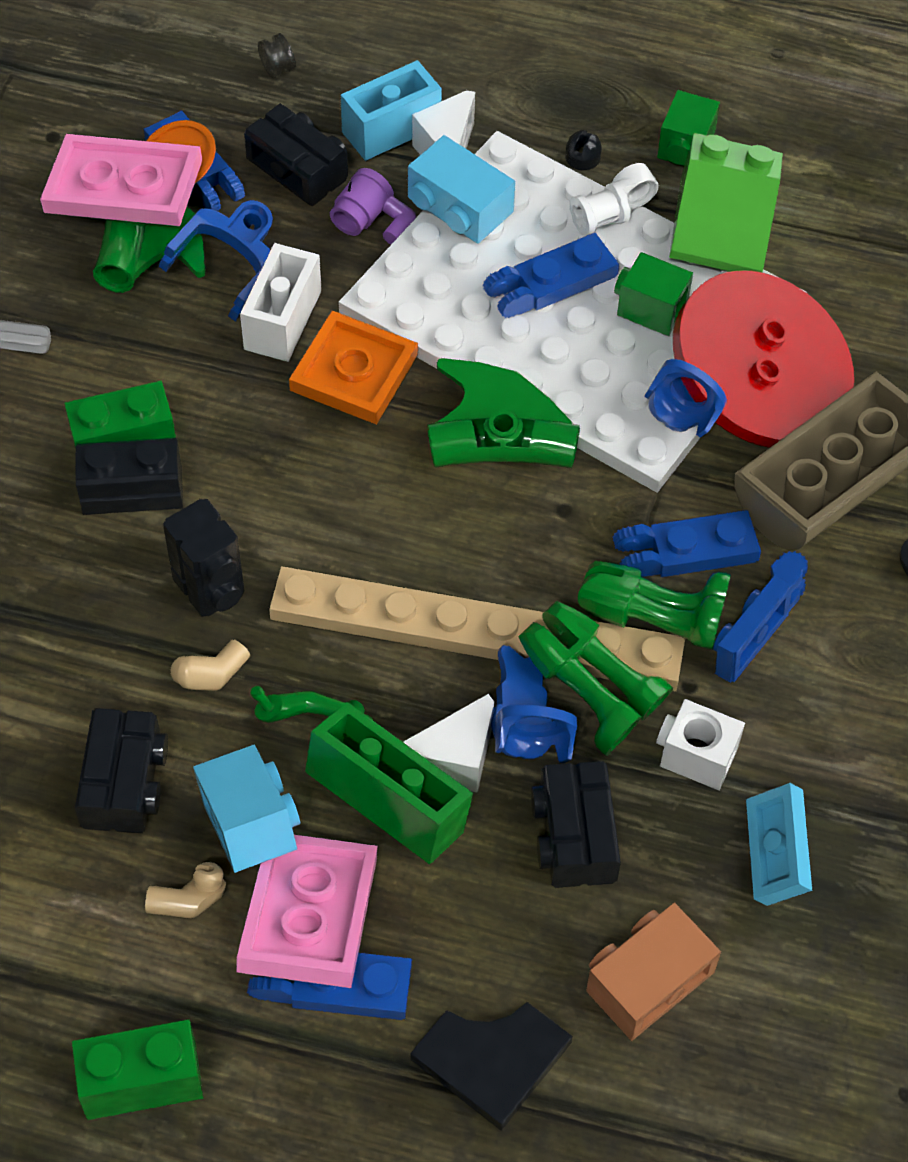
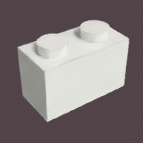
(281, 302)

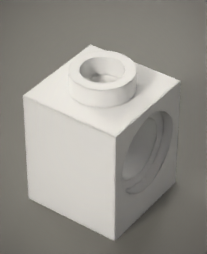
(701, 764)

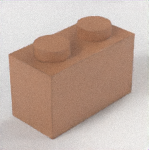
(651, 969)

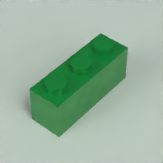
(388, 782)

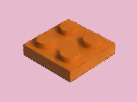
(353, 367)

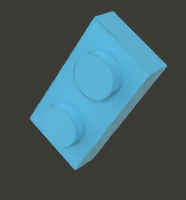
(778, 844)

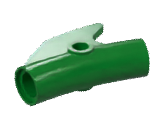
(134, 246)
(500, 420)

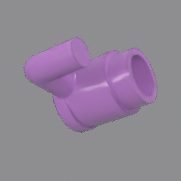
(364, 200)

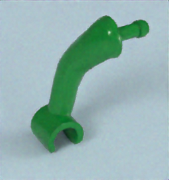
(283, 706)

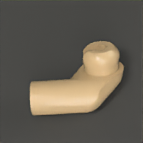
(209, 672)
(193, 898)

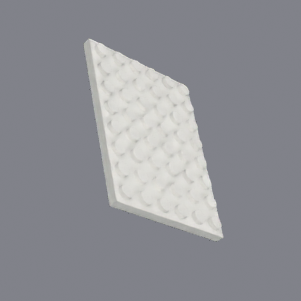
(571, 350)

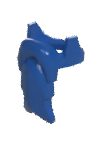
(674, 405)
(521, 719)

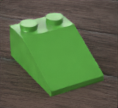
(726, 204)

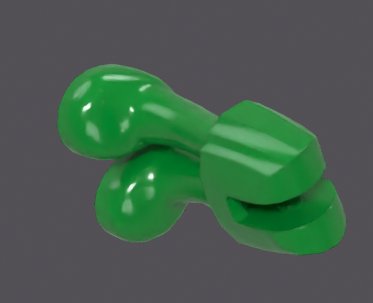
(621, 593)
(554, 660)

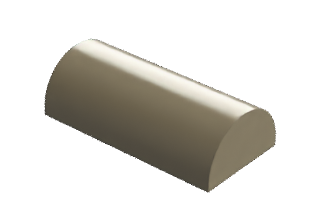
(827, 464)

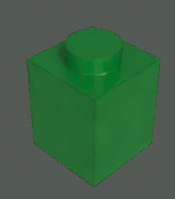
(686, 116)
(652, 292)

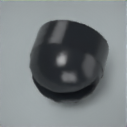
(590, 155)

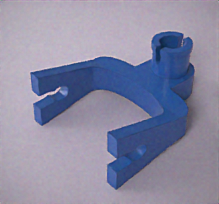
(234, 232)

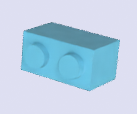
(381, 111)
(460, 189)
(247, 807)

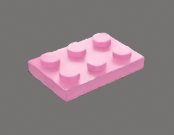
(122, 179)
(309, 913)

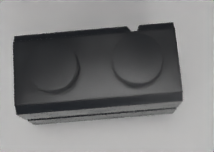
(297, 154)
(129, 476)
(204, 557)
(119, 771)
(578, 824)

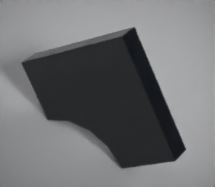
(492, 1062)

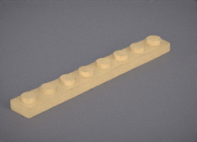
(448, 621)

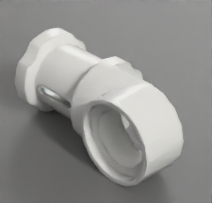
(628, 191)

